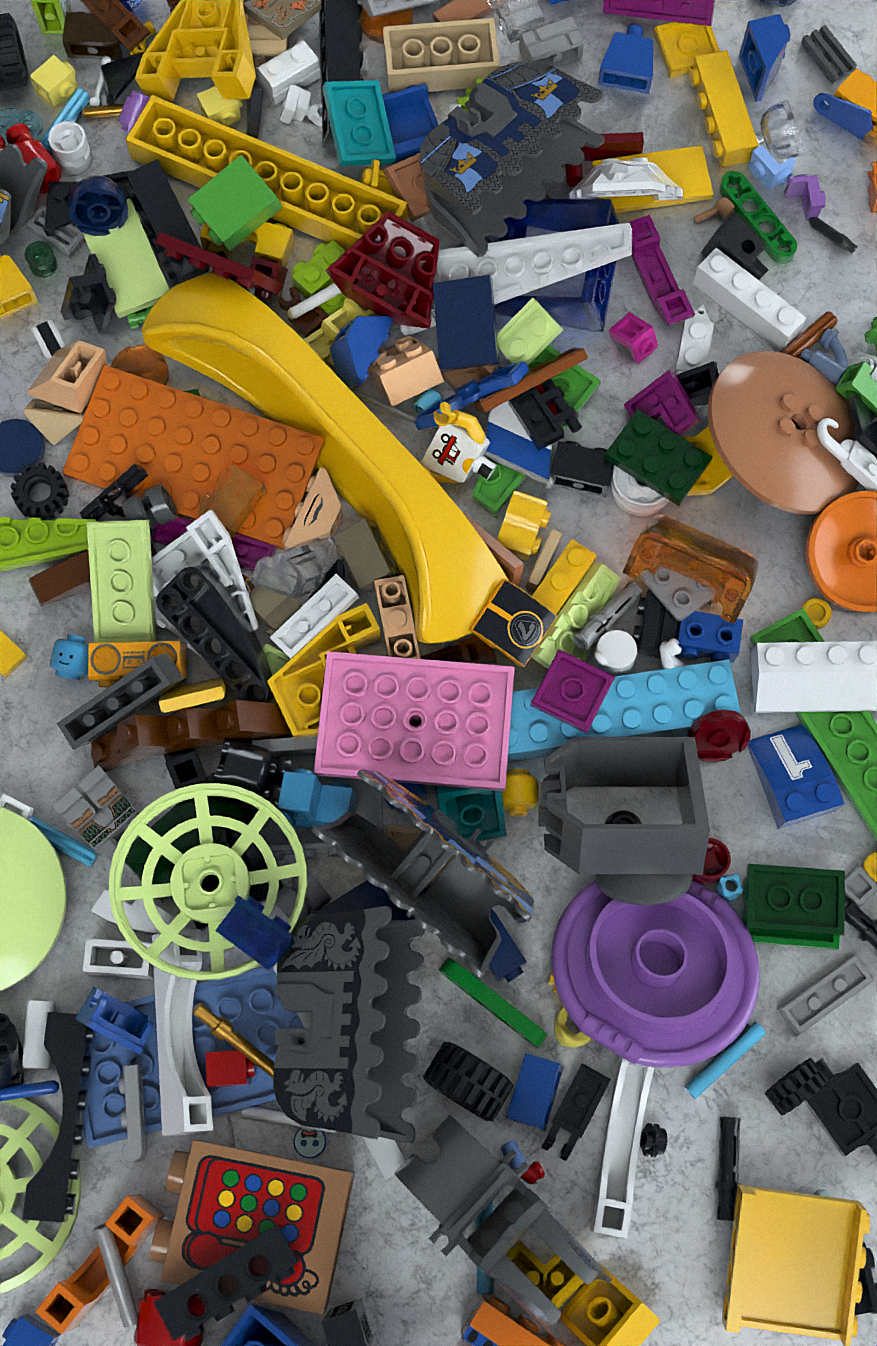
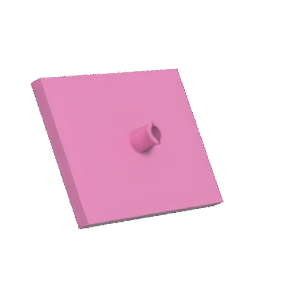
(377, 698)

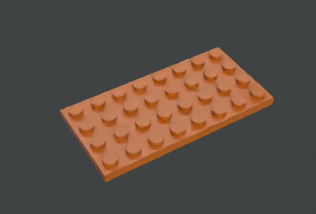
(187, 445)

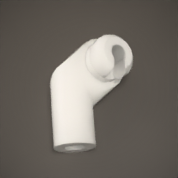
(667, 653)

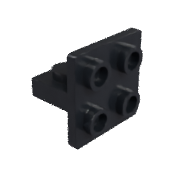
(89, 296)

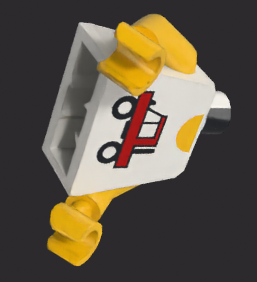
(457, 448)

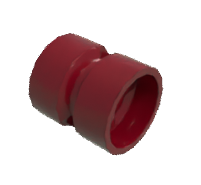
(716, 862)

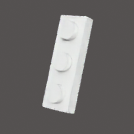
(314, 616)

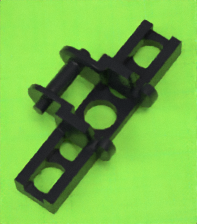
(123, 485)

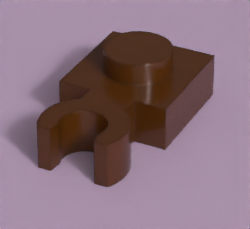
(308, 322)

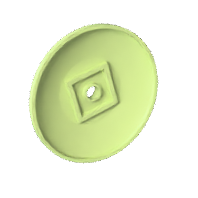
(30, 897)

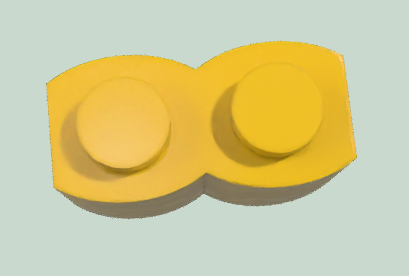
(522, 525)

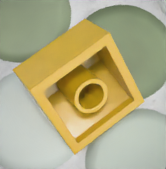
(608, 1315)

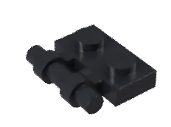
(537, 417)

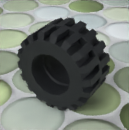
(12, 57)
(468, 1081)

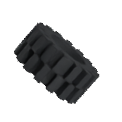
(33, 477)
(796, 1086)

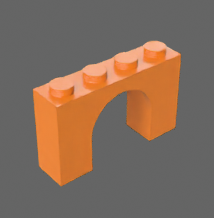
(76, 1296)

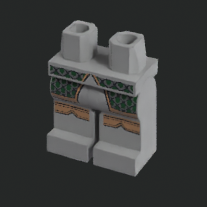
(102, 827)

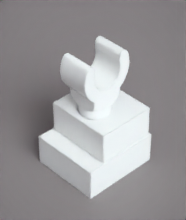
(296, 106)

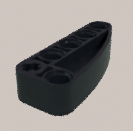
(221, 620)

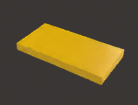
(683, 166)

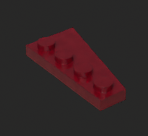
(221, 266)

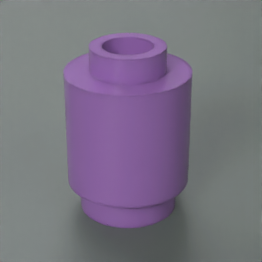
(132, 109)

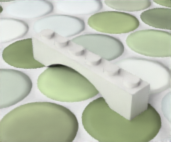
(183, 1095)
(620, 1151)

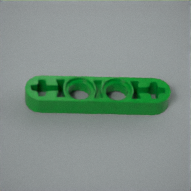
(761, 215)
(493, 1002)

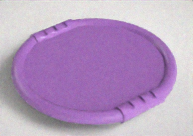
(656, 979)

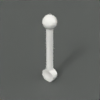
(95, 101)

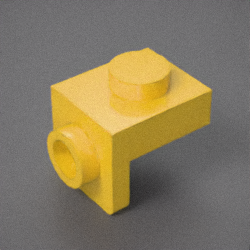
(376, 179)

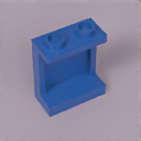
(409, 119)

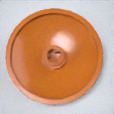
(844, 552)

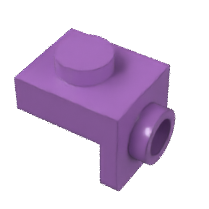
(809, 190)

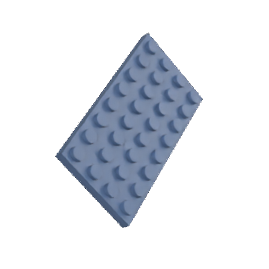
(242, 1000)

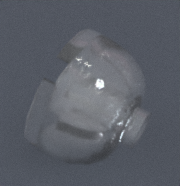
(780, 132)

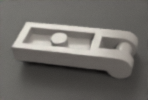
(134, 1114)

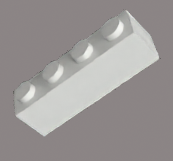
(748, 300)

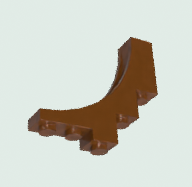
(188, 729)

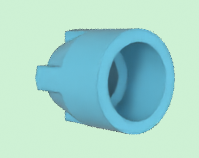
(425, 400)
(721, 890)

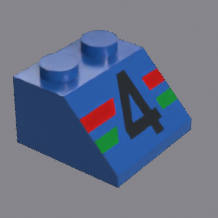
(763, 52)

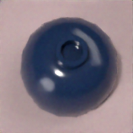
(97, 205)

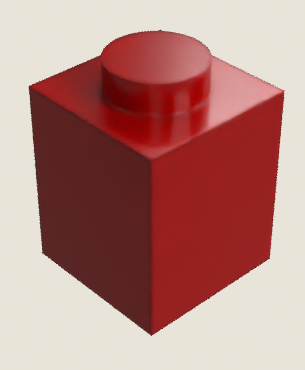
(228, 1069)

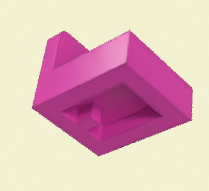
(635, 335)

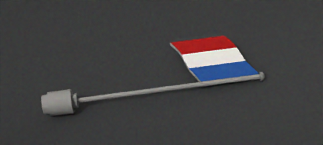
(506, 435)

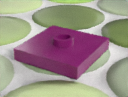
(572, 691)

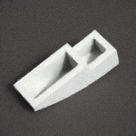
(135, 914)

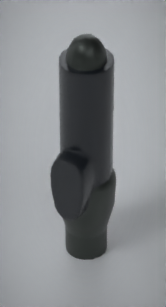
(833, 235)

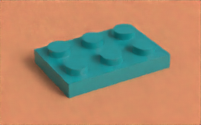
(358, 122)

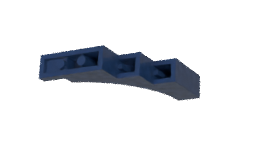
(505, 964)

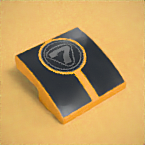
(513, 622)

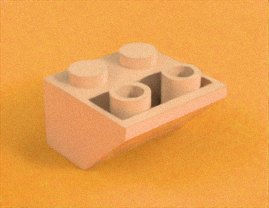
(404, 370)
(70, 376)

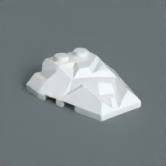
(626, 178)
(206, 545)

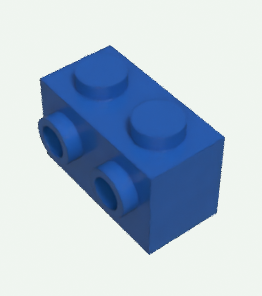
(709, 637)

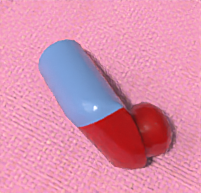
(534, 1171)

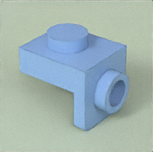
(768, 170)

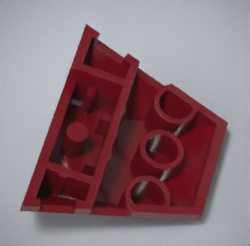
(390, 271)

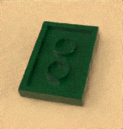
(658, 457)
(795, 900)

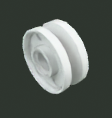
(634, 497)

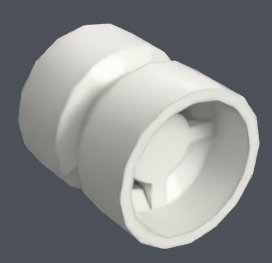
(70, 147)

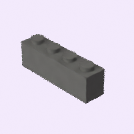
(120, 701)

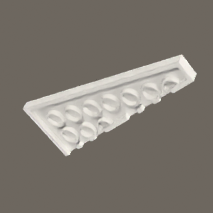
(533, 261)

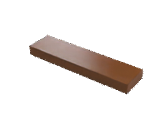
(533, 378)

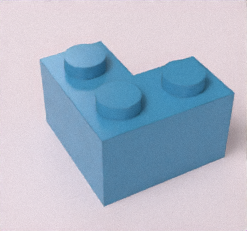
(310, 803)

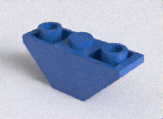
(358, 347)

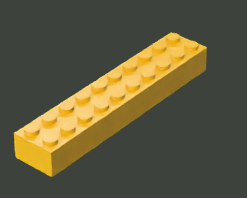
(310, 195)

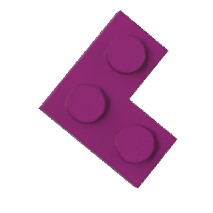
(666, 399)

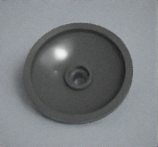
(644, 888)

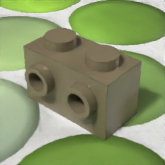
(366, 554)

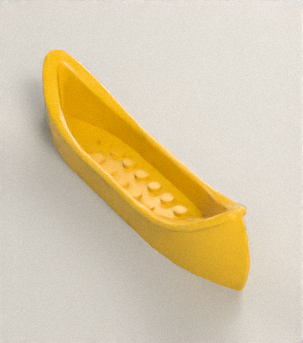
(263, 360)

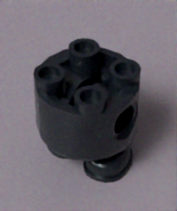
(250, 769)

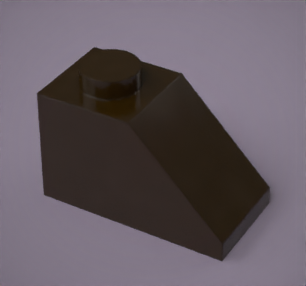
(88, 37)

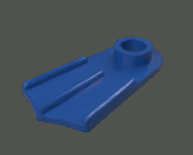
(844, 113)

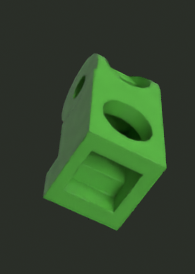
(859, 383)

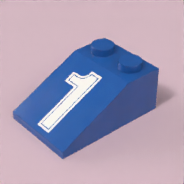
(794, 776)

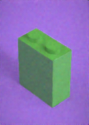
(234, 204)

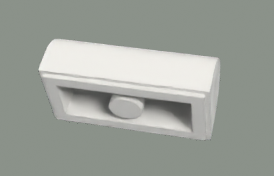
(34, 1053)

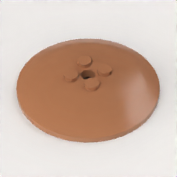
(758, 441)

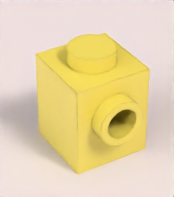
(54, 81)
(217, 109)

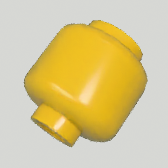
(520, 792)

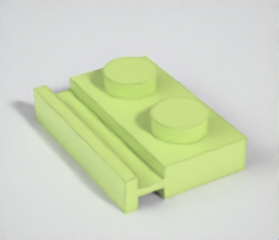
(528, 333)

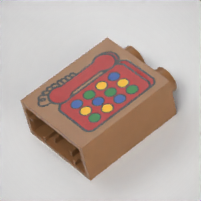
(239, 1195)

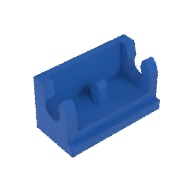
(115, 1020)
(535, 1091)

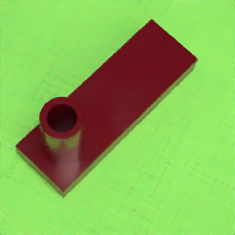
(614, 146)

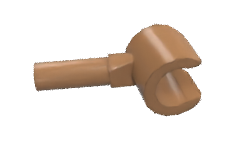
(723, 207)

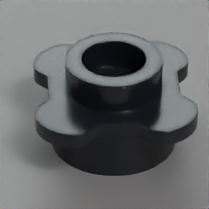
(653, 1140)

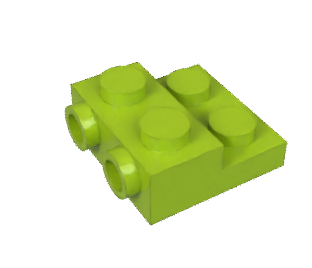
(312, 278)

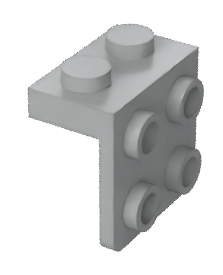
(677, 592)

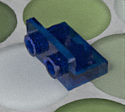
(255, 932)

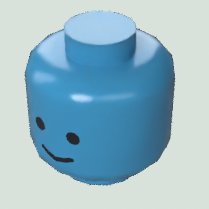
(70, 657)

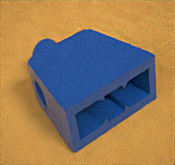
(628, 62)

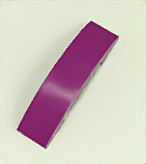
(656, 274)

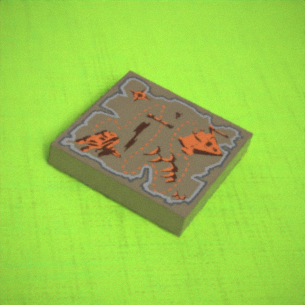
(282, 16)

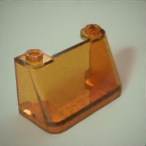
(697, 557)

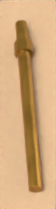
(223, 1030)

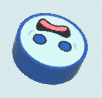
(309, 1142)

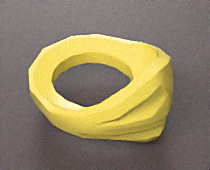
(566, 1037)

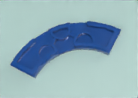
(472, 391)

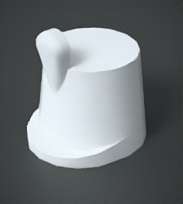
(614, 653)

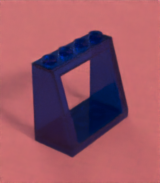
(566, 215)

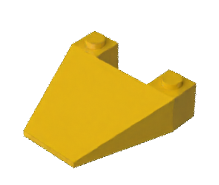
(200, 42)
(301, 680)

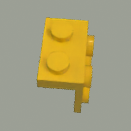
(716, 472)

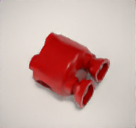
(31, 148)
(151, 1328)

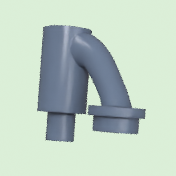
(830, 368)

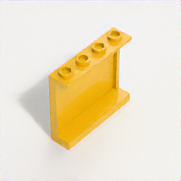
(795, 1263)

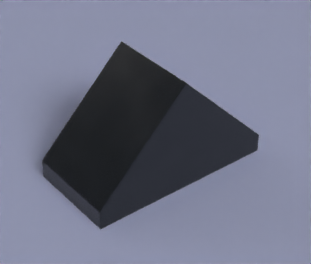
(699, 382)

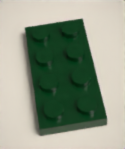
(178, 814)

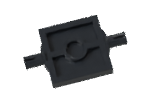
(846, 1108)

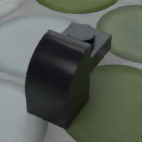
(185, 768)

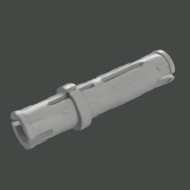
(600, 622)

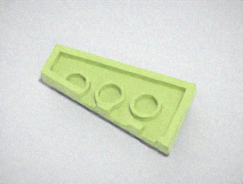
(588, 598)

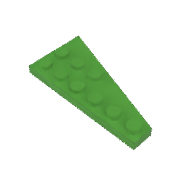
(578, 388)

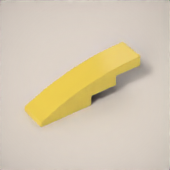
(323, 338)

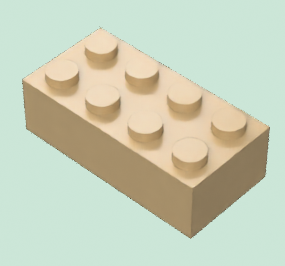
(440, 54)

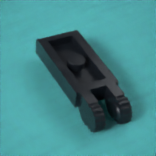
(577, 1108)

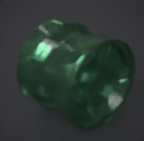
(46, 265)

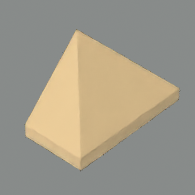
(52, 419)

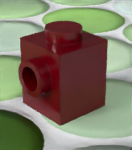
(272, 270)

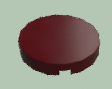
(720, 735)

